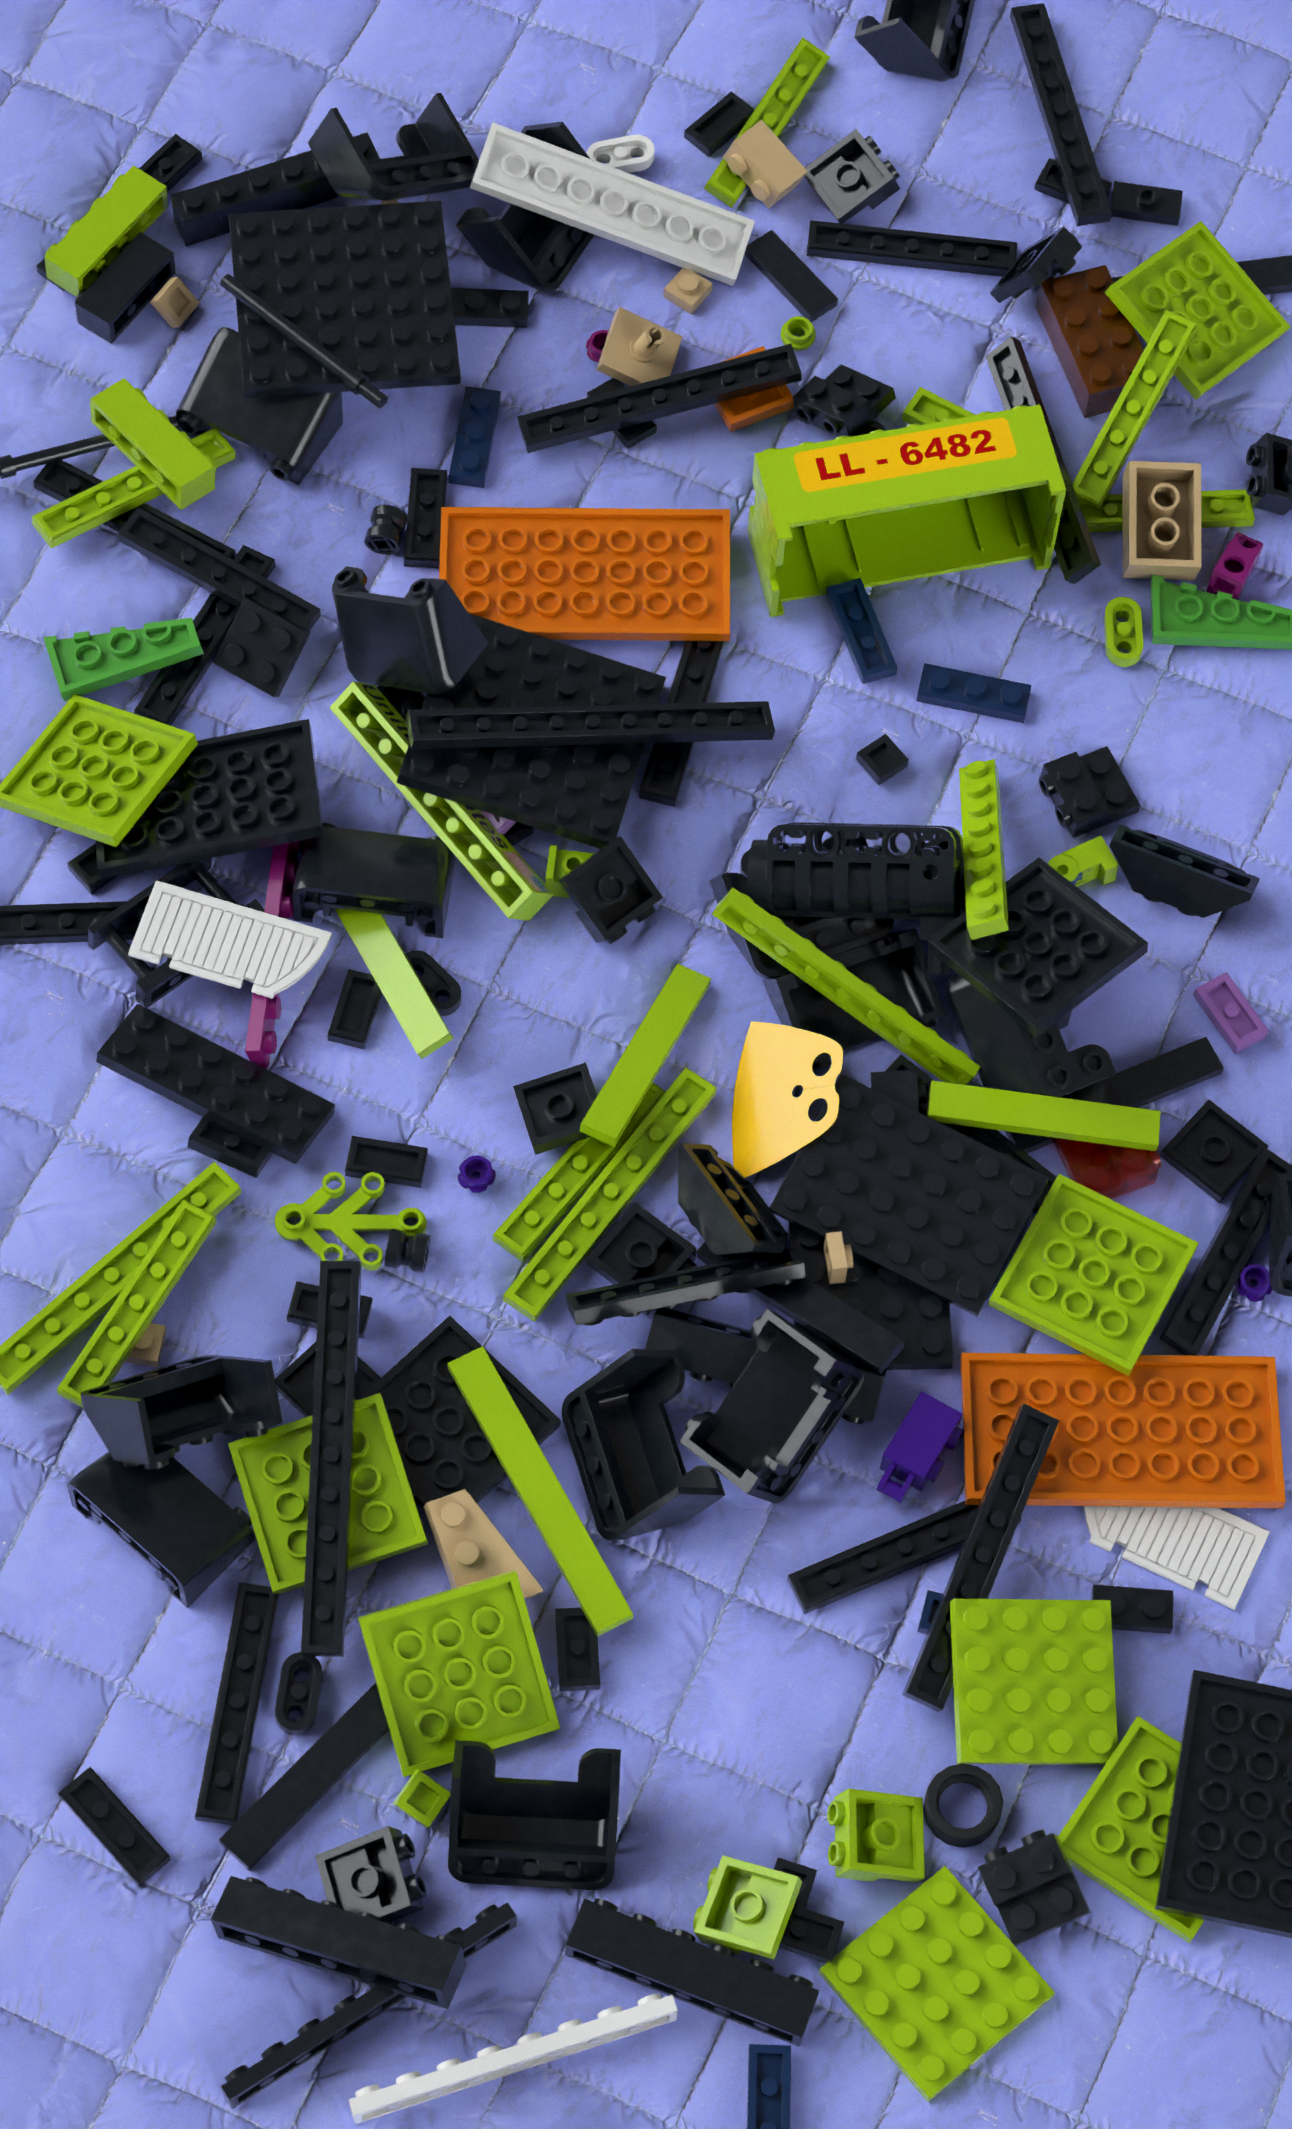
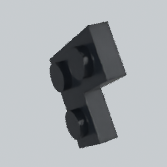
(808, 1931)

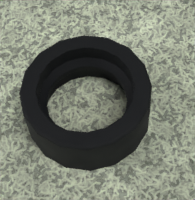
(971, 1775)

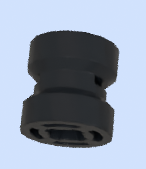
(385, 531)
(416, 1251)

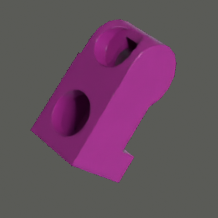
(1235, 565)

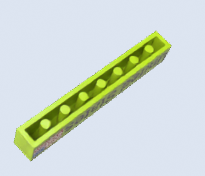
(462, 828)

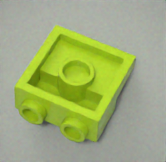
(877, 1836)
(746, 1907)

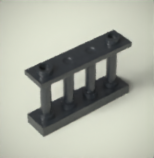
(154, 982)

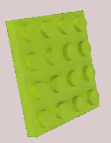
(1208, 287)
(95, 770)
(1093, 1274)
(276, 1490)
(458, 1671)
(1033, 1681)
(1124, 1821)
(936, 1983)

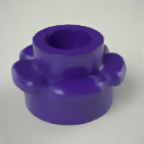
(472, 1165)
(1254, 1273)

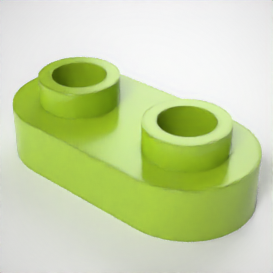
(1123, 634)

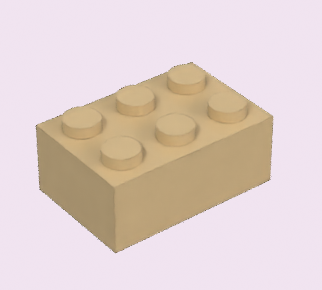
(1161, 520)

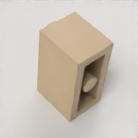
(764, 164)

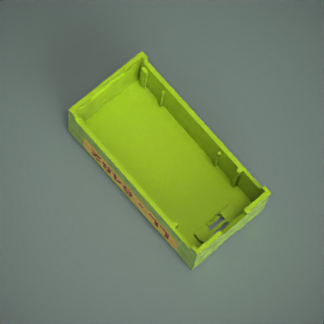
(905, 504)

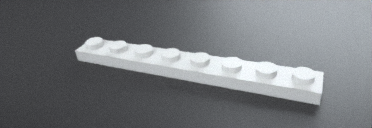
(498, 2062)

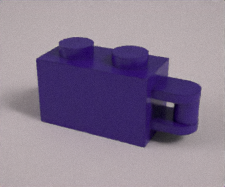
(918, 1446)

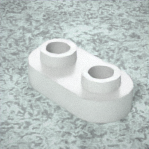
(620, 152)

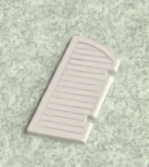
(226, 941)
(1183, 1544)

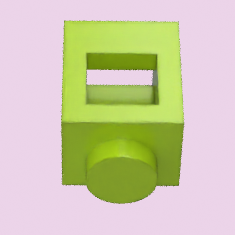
(559, 864)

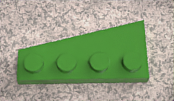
(1205, 619)
(110, 658)

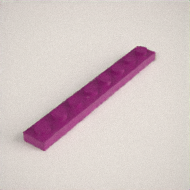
(261, 1036)

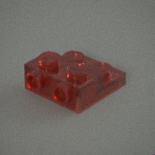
(1108, 1168)

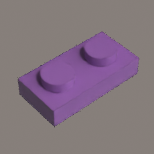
(1230, 1013)

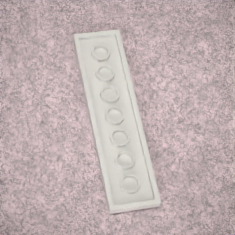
(612, 204)

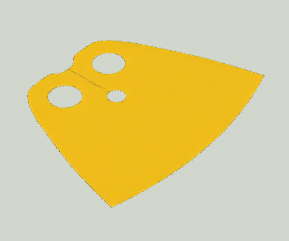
(765, 1114)

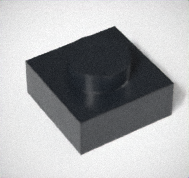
(882, 759)

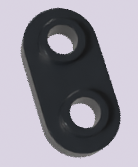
(436, 982)
(298, 1695)

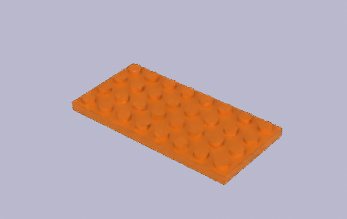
(592, 570)
(1156, 1438)

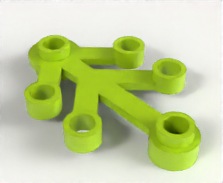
(344, 1220)

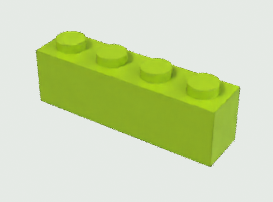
(112, 221)
(153, 443)

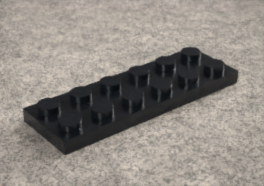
(216, 1083)

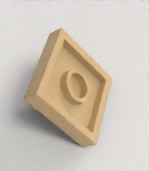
(637, 349)

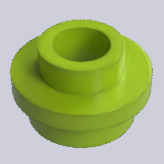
(801, 326)

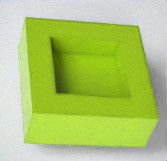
(422, 1798)

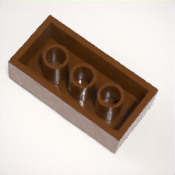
(1089, 337)

